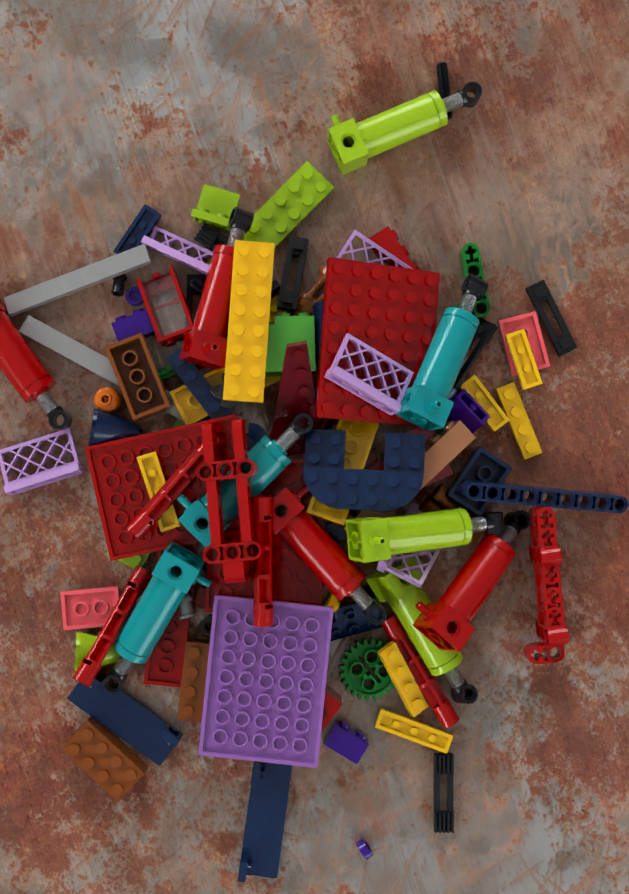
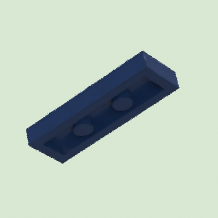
(141, 226)

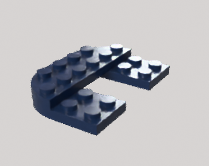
(361, 488)

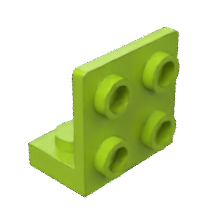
(215, 207)

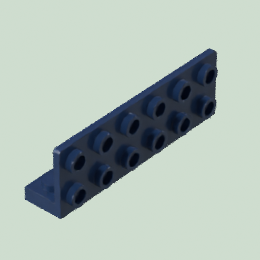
(351, 620)
(127, 719)
(265, 820)

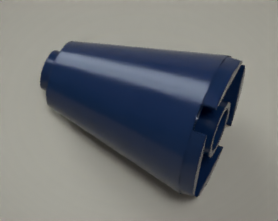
(109, 428)

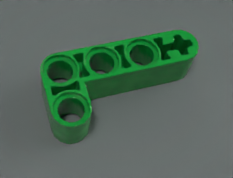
(477, 265)

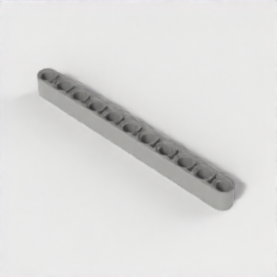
(78, 353)

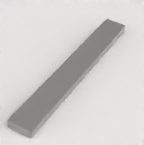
(77, 280)

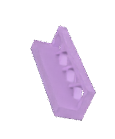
(178, 255)

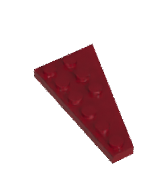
(295, 395)

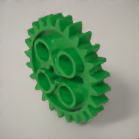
(356, 680)

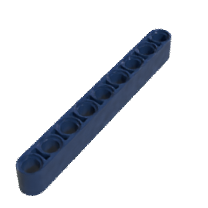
(536, 493)

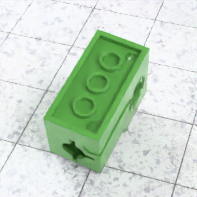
(289, 330)

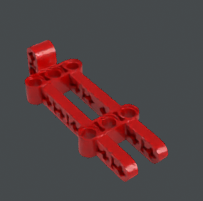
(546, 559)
(237, 568)

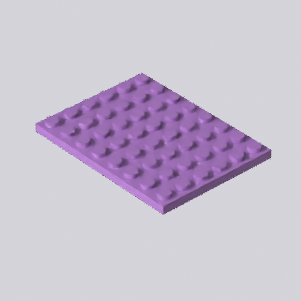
(266, 683)

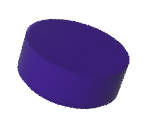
(133, 296)
(364, 848)

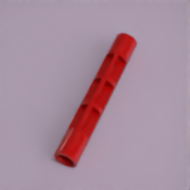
(168, 493)
(263, 567)
(120, 613)
(426, 682)

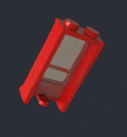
(166, 307)

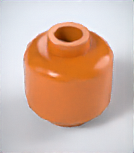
(114, 399)

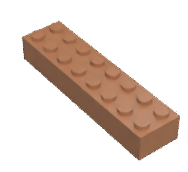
(438, 453)

